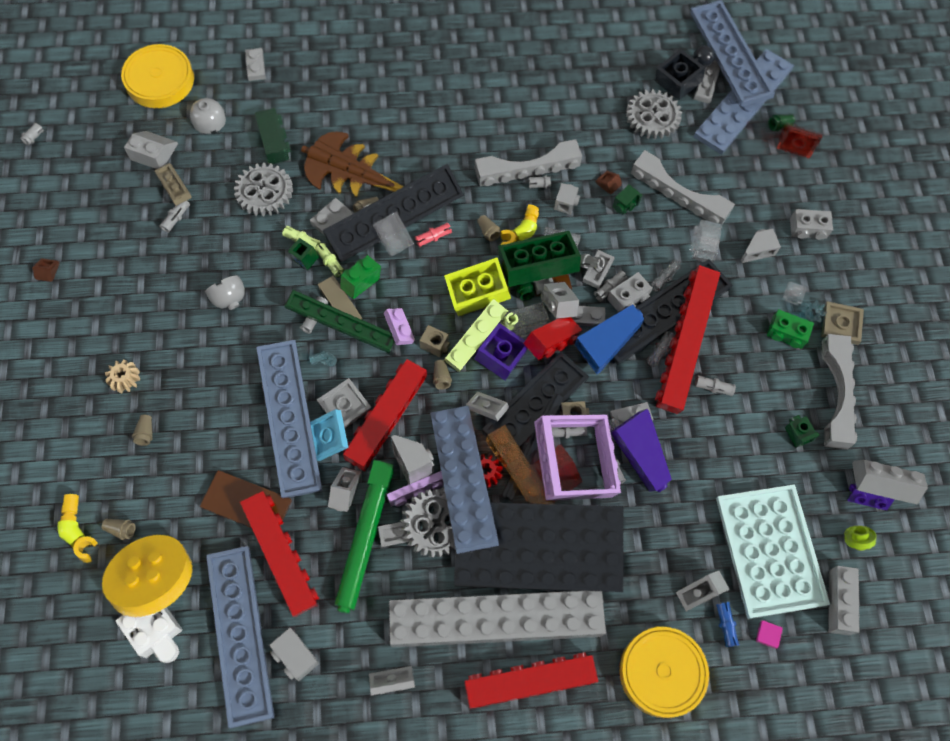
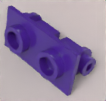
(869, 499)

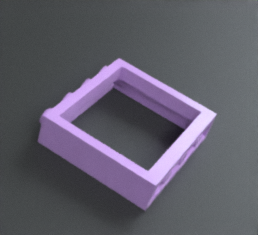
(549, 463)

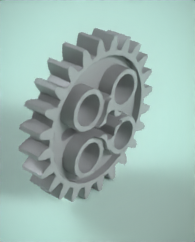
(653, 114)
(263, 189)
(419, 512)

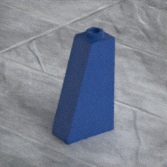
(607, 338)

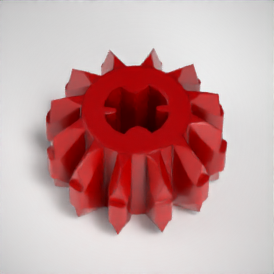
(494, 470)

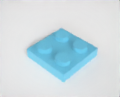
(329, 434)

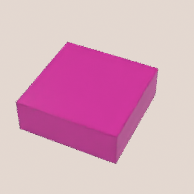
(769, 634)

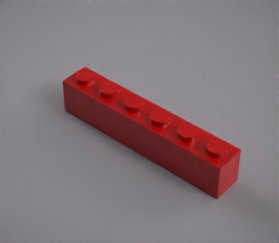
(385, 414)
(279, 553)
(531, 681)

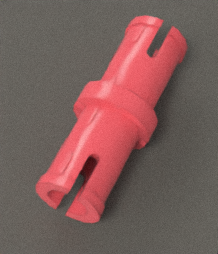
(433, 234)

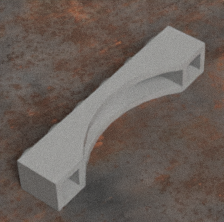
(495, 170)
(710, 207)
(838, 356)

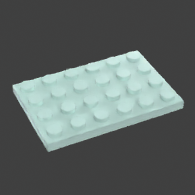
(772, 551)

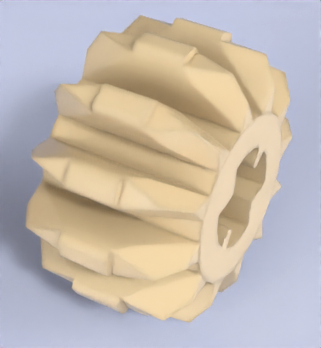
(122, 376)

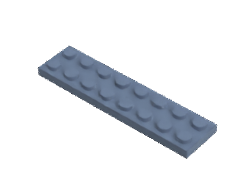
(732, 53)
(729, 117)
(289, 419)
(463, 480)
(239, 637)

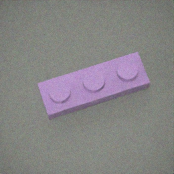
(401, 495)

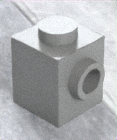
(566, 198)

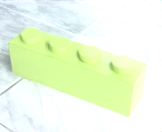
(475, 335)

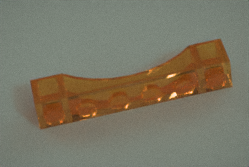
(515, 462)

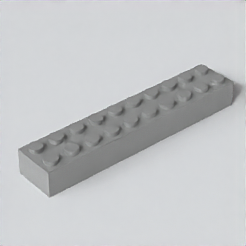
(496, 618)

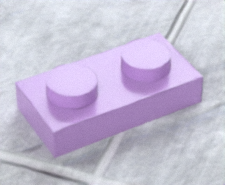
(399, 326)

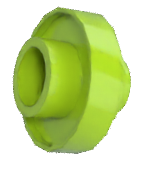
(860, 537)

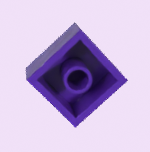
(501, 351)

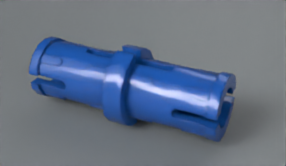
(727, 624)

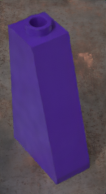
(643, 450)

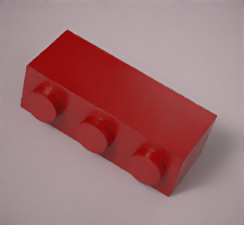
(552, 337)

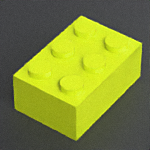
(477, 286)

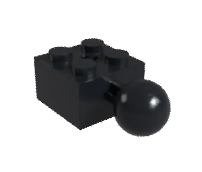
(682, 72)

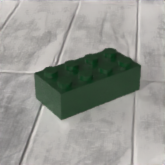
(539, 258)

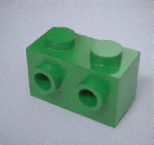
(360, 276)
(790, 329)

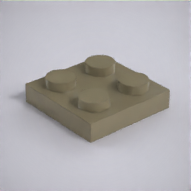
(843, 321)

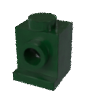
(627, 200)
(801, 431)

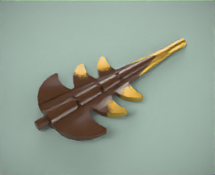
(326, 158)

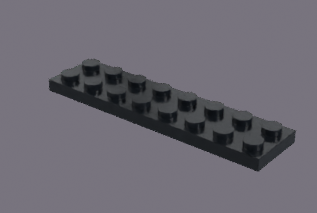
(410, 202)
(662, 313)

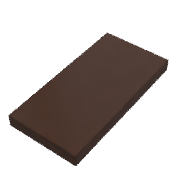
(227, 493)

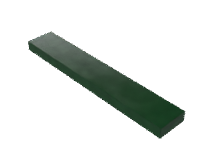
(340, 321)

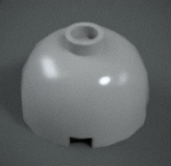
(207, 115)
(226, 293)

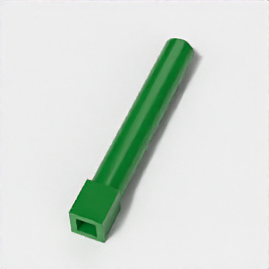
(364, 535)

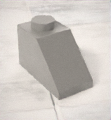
(762, 245)
(344, 489)
(702, 590)

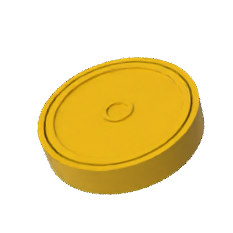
(157, 76)
(147, 575)
(664, 672)

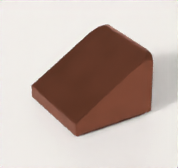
(609, 181)
(45, 269)

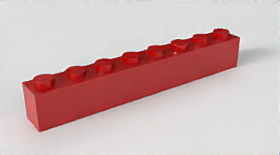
(688, 340)

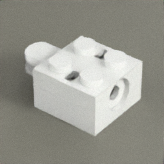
(152, 634)

